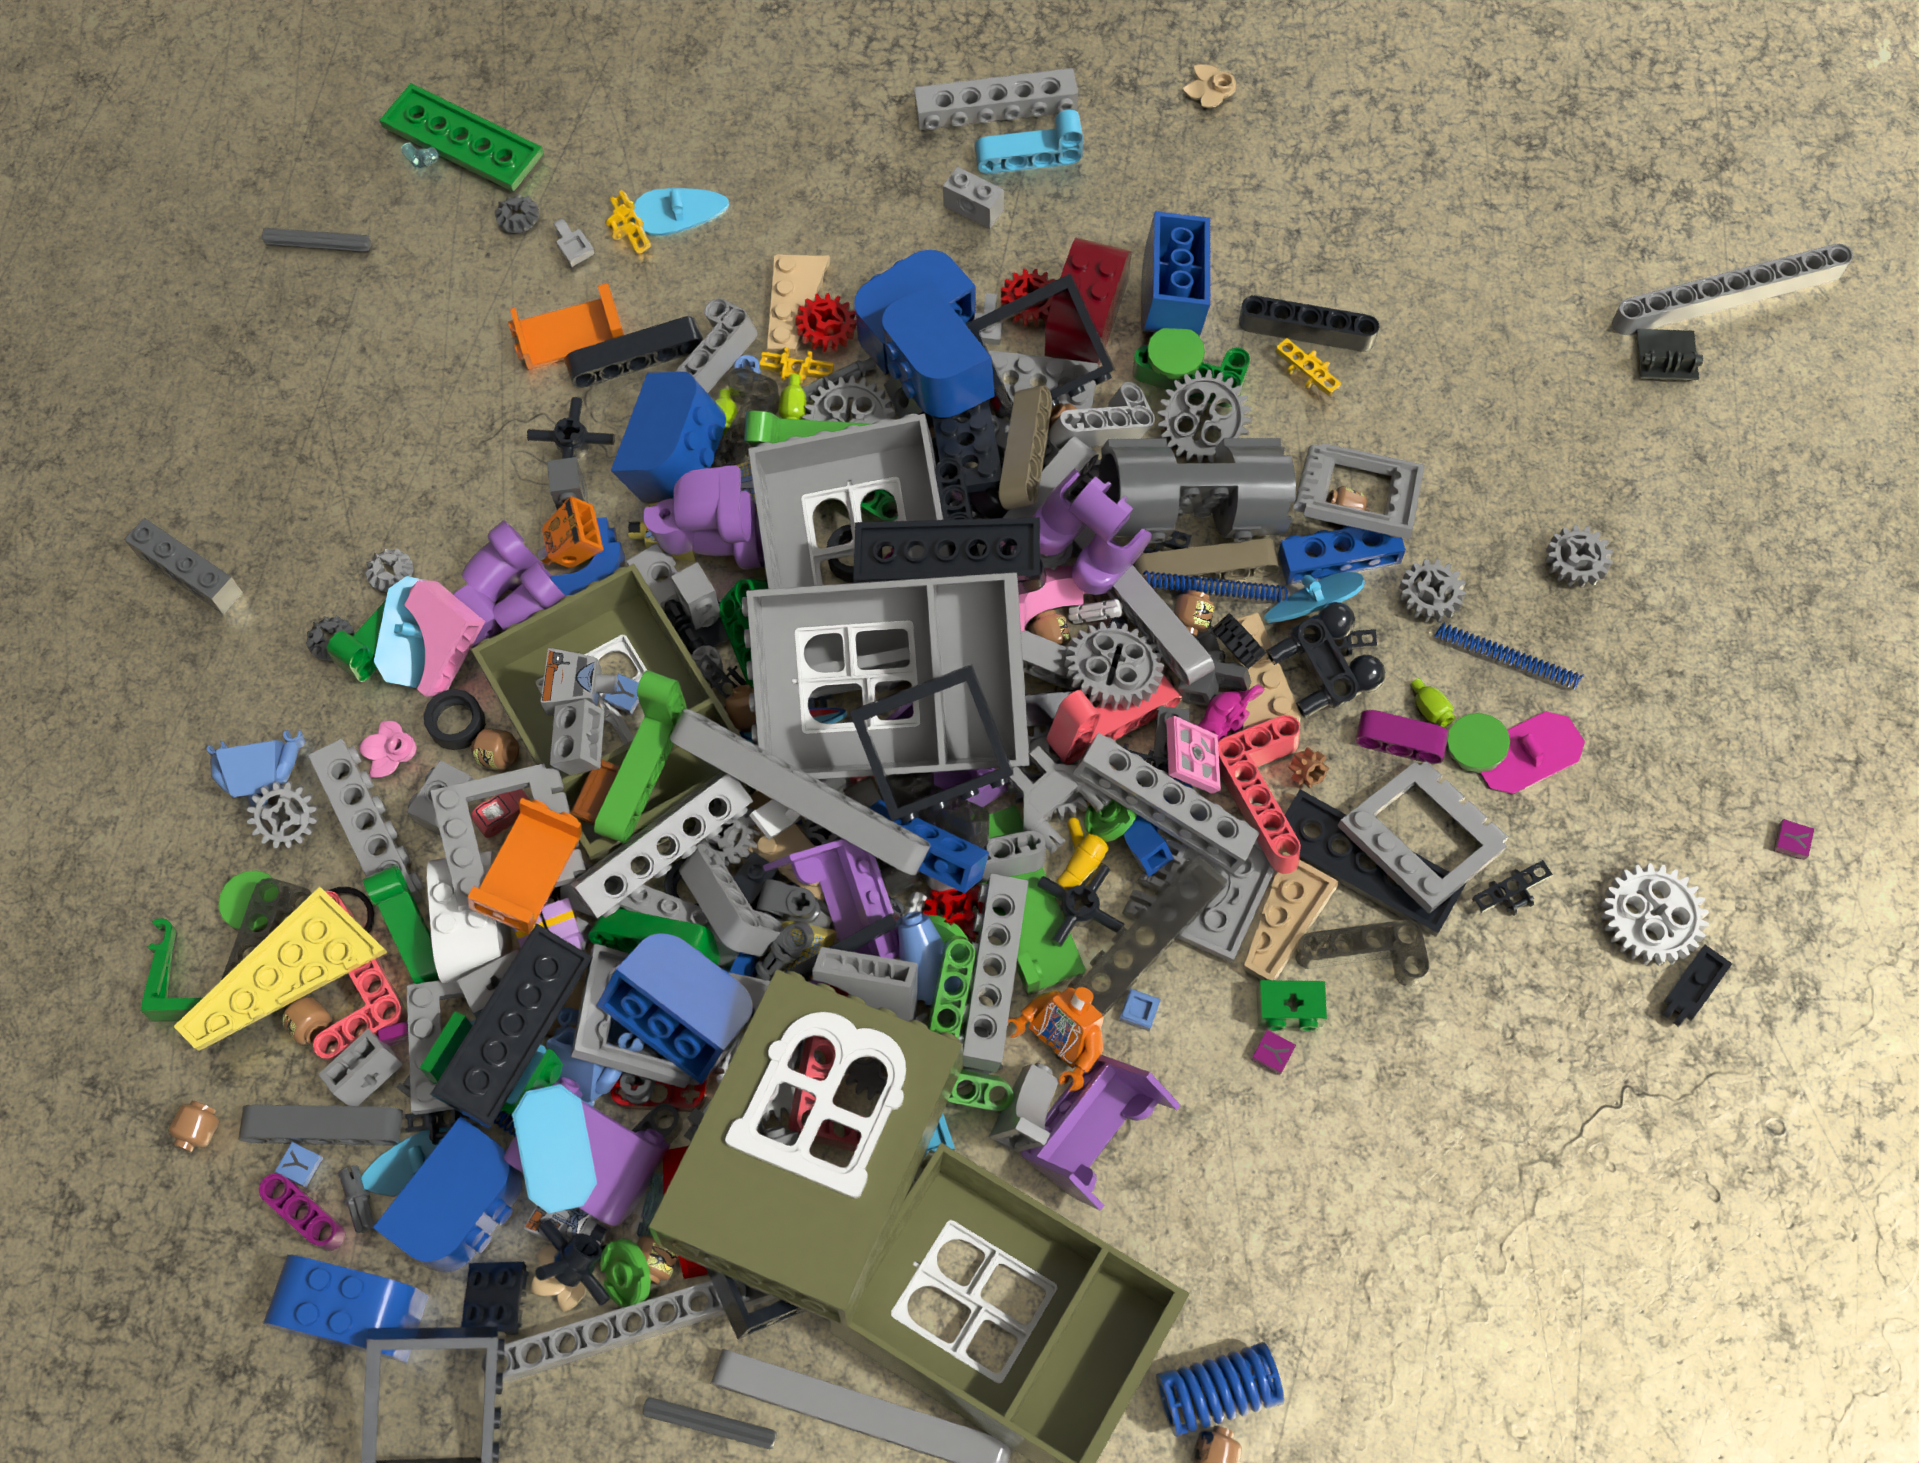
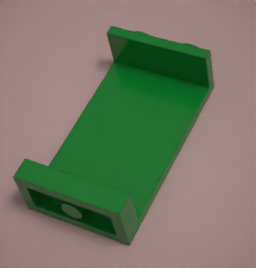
(452, 1037)

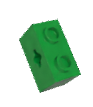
(1306, 996)

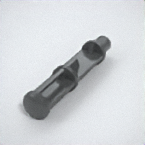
(857, 369)

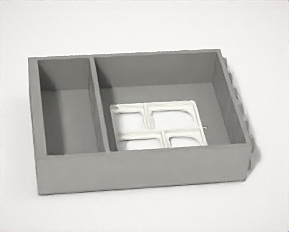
(842, 466)
(948, 627)

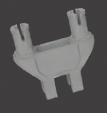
(1049, 793)

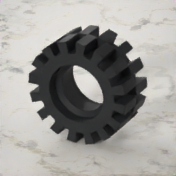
(1238, 641)

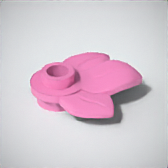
(384, 750)

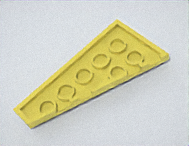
(295, 959)

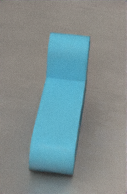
(1032, 148)

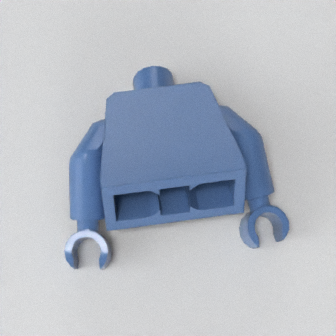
(249, 767)
(591, 1077)

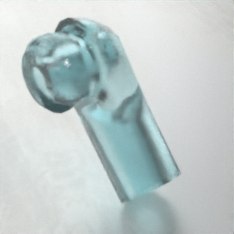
(419, 158)

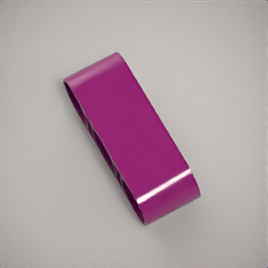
(1402, 736)
(287, 1208)

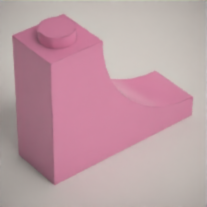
(1057, 592)
(447, 633)

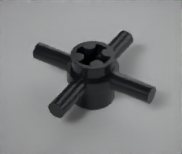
(570, 434)
(1084, 915)
(573, 1261)

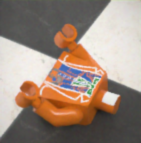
(1068, 1026)

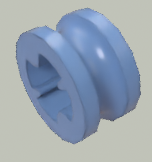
(748, 360)

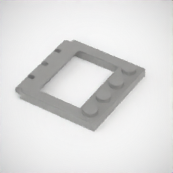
(1401, 498)
(458, 832)
(1401, 862)
(594, 1024)
(423, 1031)

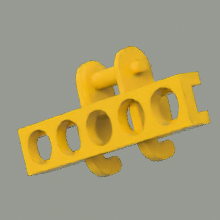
(628, 227)
(1303, 359)
(785, 368)

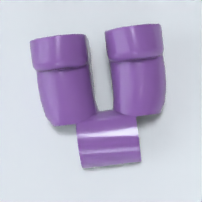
(709, 518)
(1103, 558)
(502, 567)

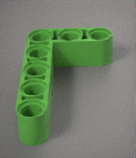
(767, 427)
(645, 759)
(956, 1001)

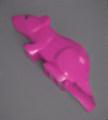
(1228, 711)

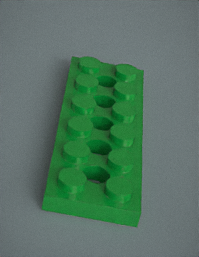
(460, 122)

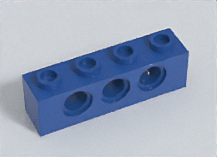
(1358, 556)
(949, 857)

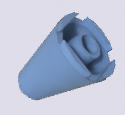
(923, 945)

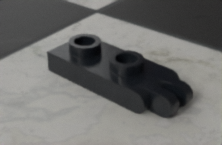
(1696, 984)

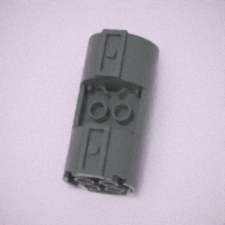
(1243, 489)

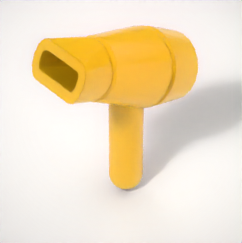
(1086, 857)

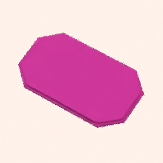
(1536, 752)

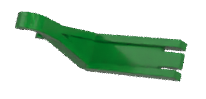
(155, 1001)

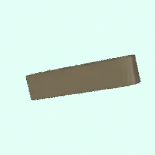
(1025, 447)
(1220, 561)

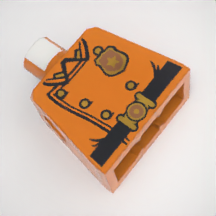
(571, 534)

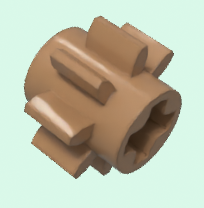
(1308, 767)

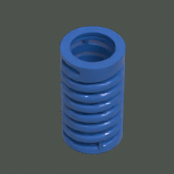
(1215, 1372)

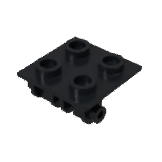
(692, 638)
(495, 1296)

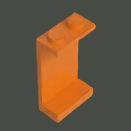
(557, 333)
(527, 866)

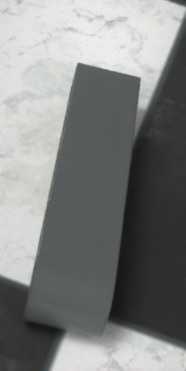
(321, 1125)

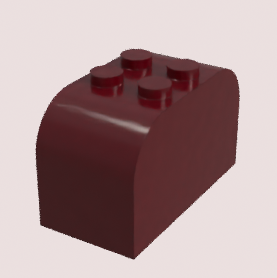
(1102, 280)

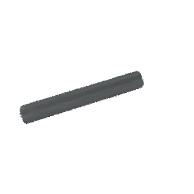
(316, 239)
(709, 1423)

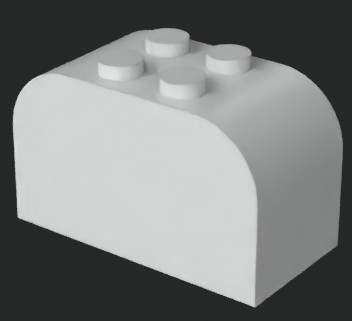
(463, 938)

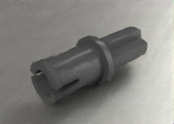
(356, 1199)

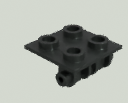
(1668, 354)

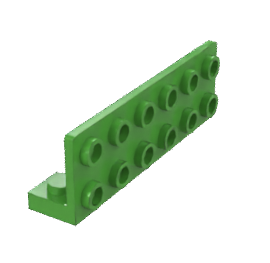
(1038, 959)

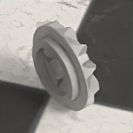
(384, 580)

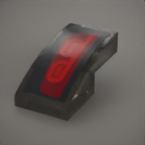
(1001, 402)

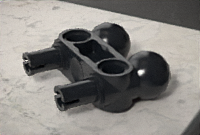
(1327, 662)

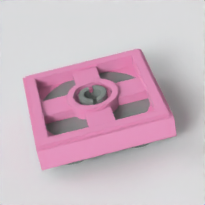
(1193, 754)

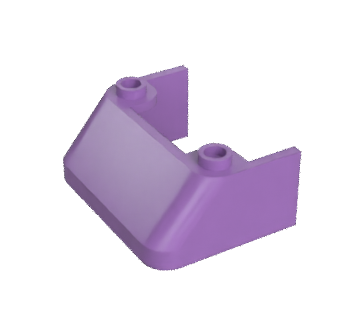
(850, 888)
(1088, 1119)

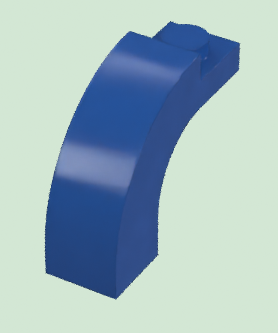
(601, 565)
(1147, 845)

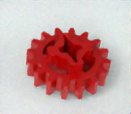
(1023, 285)
(826, 320)
(956, 902)

